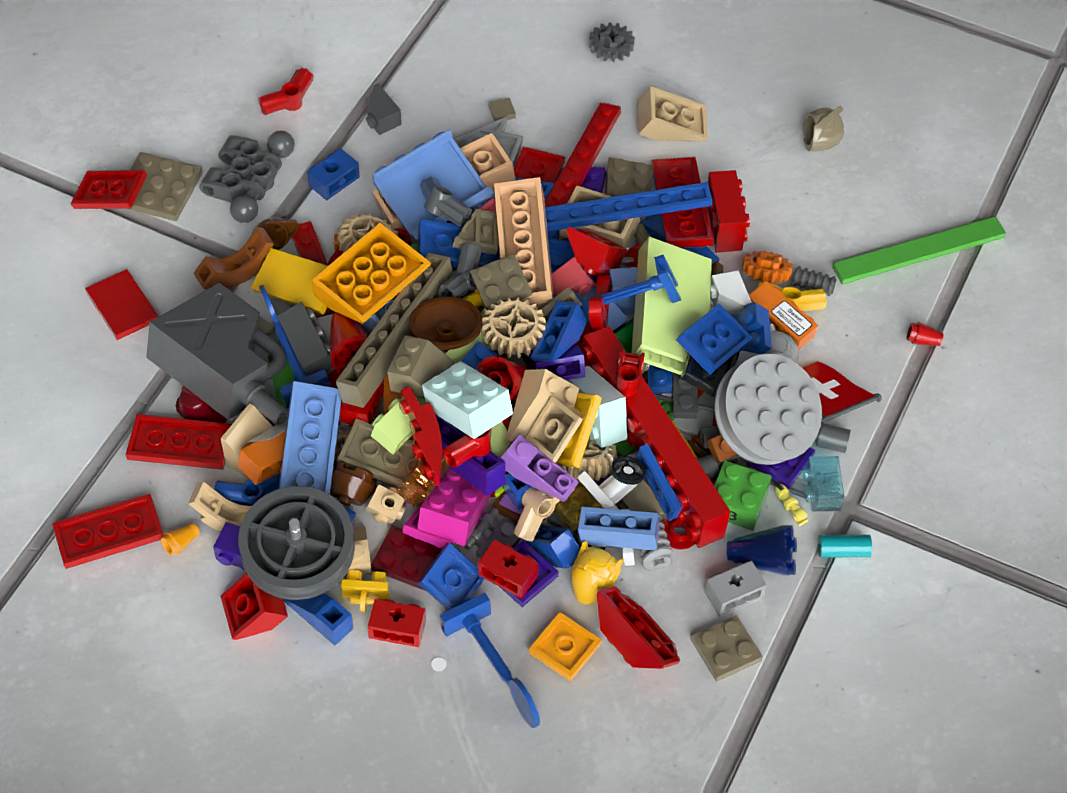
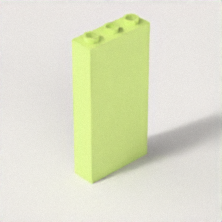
(658, 319)

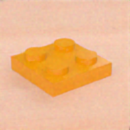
(565, 646)

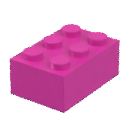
(452, 509)

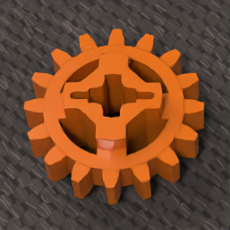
(767, 267)

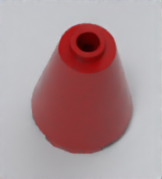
(504, 373)

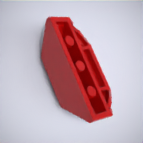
(634, 631)

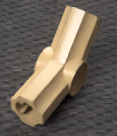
(537, 506)

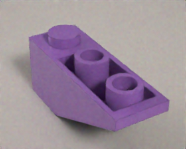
(537, 470)

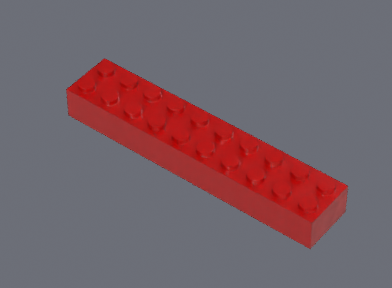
(703, 508)

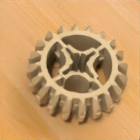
(356, 227)
(501, 319)
(595, 461)

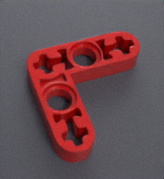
(597, 310)

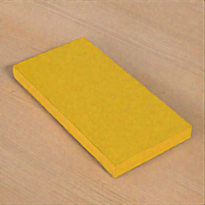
(289, 279)

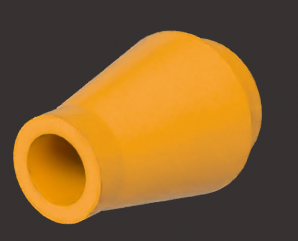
(177, 540)

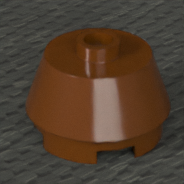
(351, 485)

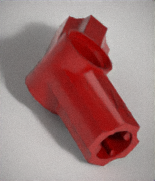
(290, 95)
(466, 448)

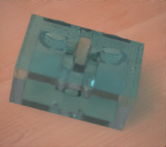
(824, 483)

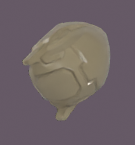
(823, 129)

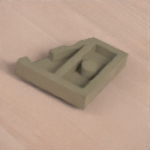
(480, 231)

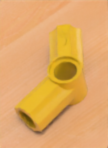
(805, 300)

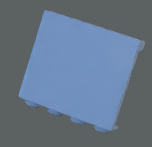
(440, 159)

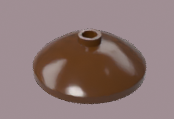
(446, 322)

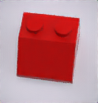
(251, 609)

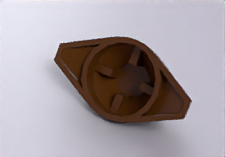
(279, 230)

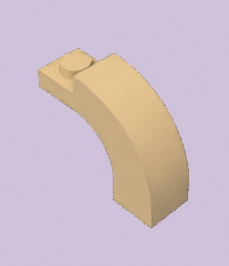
(215, 508)

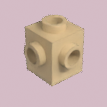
(380, 511)

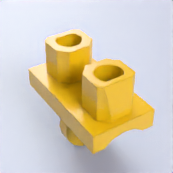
(364, 591)

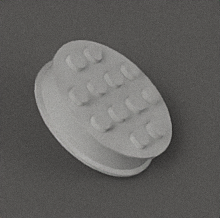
(768, 409)

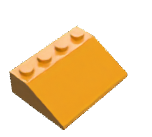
(368, 274)

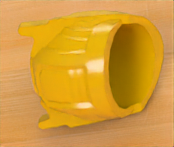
(593, 571)

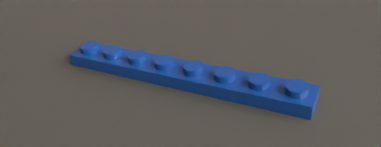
(628, 206)

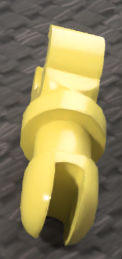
(791, 505)

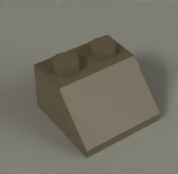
(416, 364)

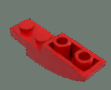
(426, 435)

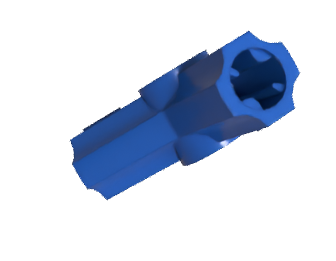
(241, 492)

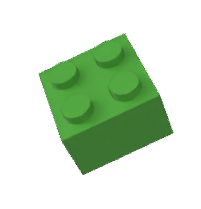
(743, 492)

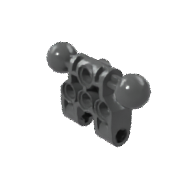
(250, 172)

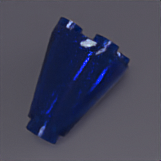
(767, 549)

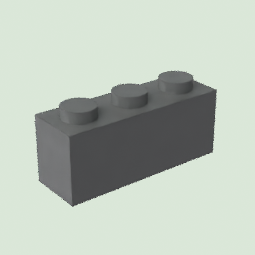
(306, 338)

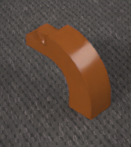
(237, 267)

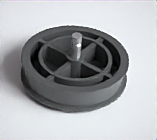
(296, 542)

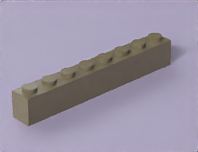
(375, 355)

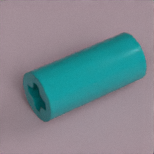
(844, 546)

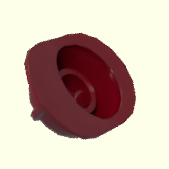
(193, 408)

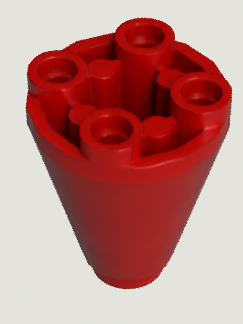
(345, 340)

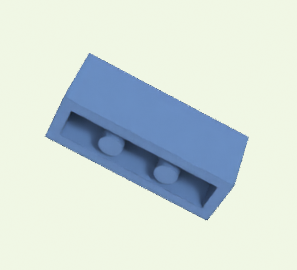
(619, 528)

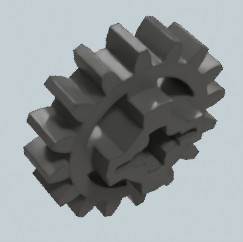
(611, 42)

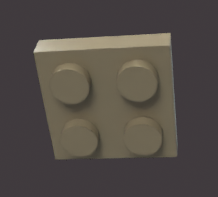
(500, 280)
(726, 648)

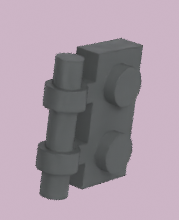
(501, 532)

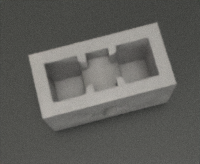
(735, 588)

